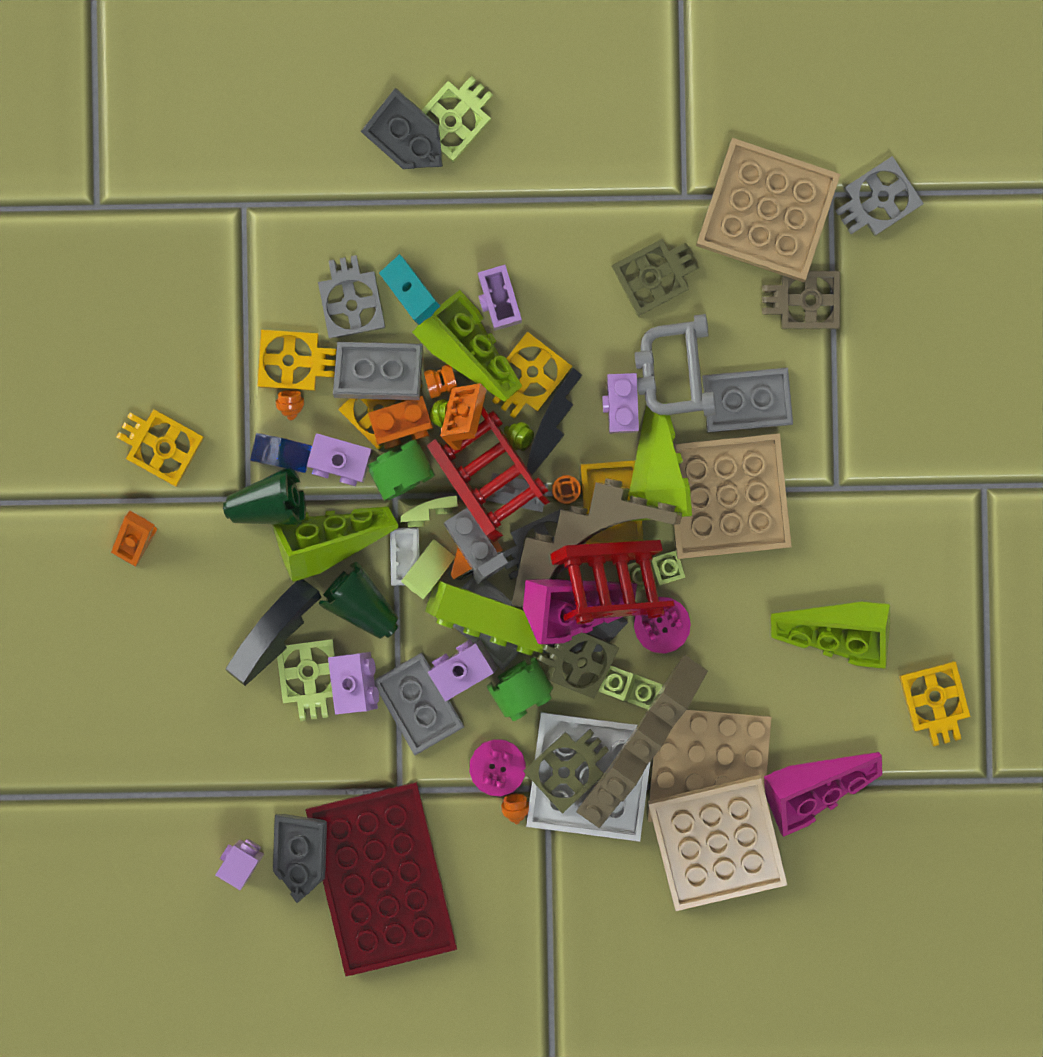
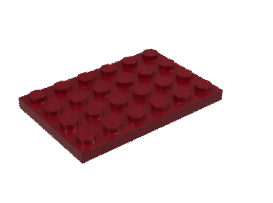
(383, 880)

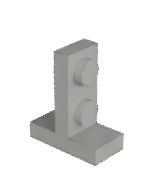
(475, 546)

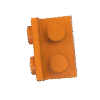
(463, 414)
(400, 421)

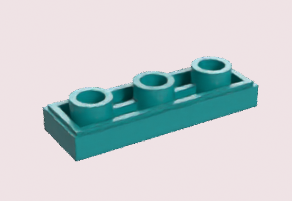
(409, 289)

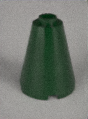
(268, 501)
(360, 603)

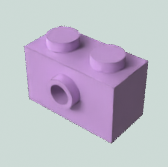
(499, 298)
(622, 403)
(339, 458)
(462, 669)
(353, 683)
(239, 863)

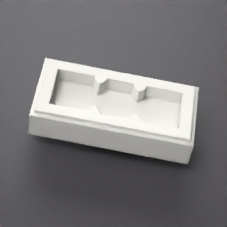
(403, 552)

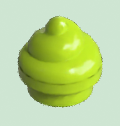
(438, 412)
(519, 435)

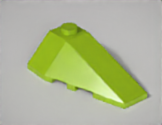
(462, 342)
(657, 466)
(330, 538)
(848, 630)

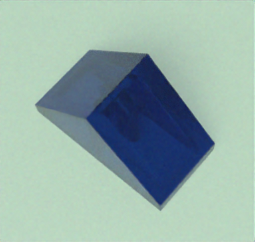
(280, 452)

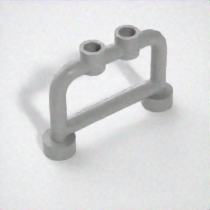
(645, 361)

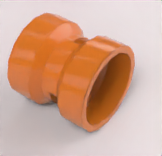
(434, 382)
(566, 489)

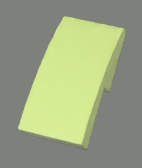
(416, 516)
(428, 569)
(665, 570)
(630, 687)

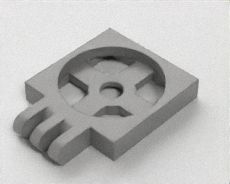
(859, 211)
(346, 278)

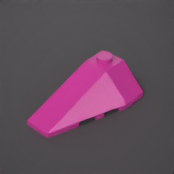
(552, 598)
(808, 788)

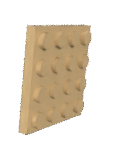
(768, 210)
(734, 497)
(710, 751)
(717, 843)

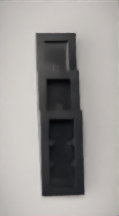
(548, 435)
(268, 635)

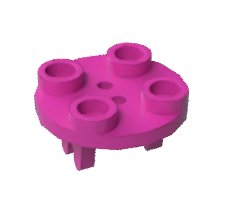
(650, 631)
(501, 754)

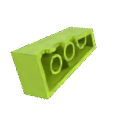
(482, 615)

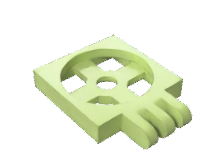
(468, 101)
(311, 698)

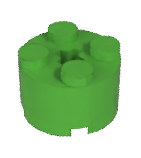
(400, 470)
(521, 688)

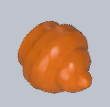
(290, 403)
(515, 807)

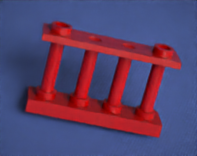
(476, 498)
(619, 553)

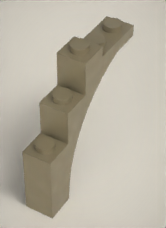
(576, 527)
(644, 742)

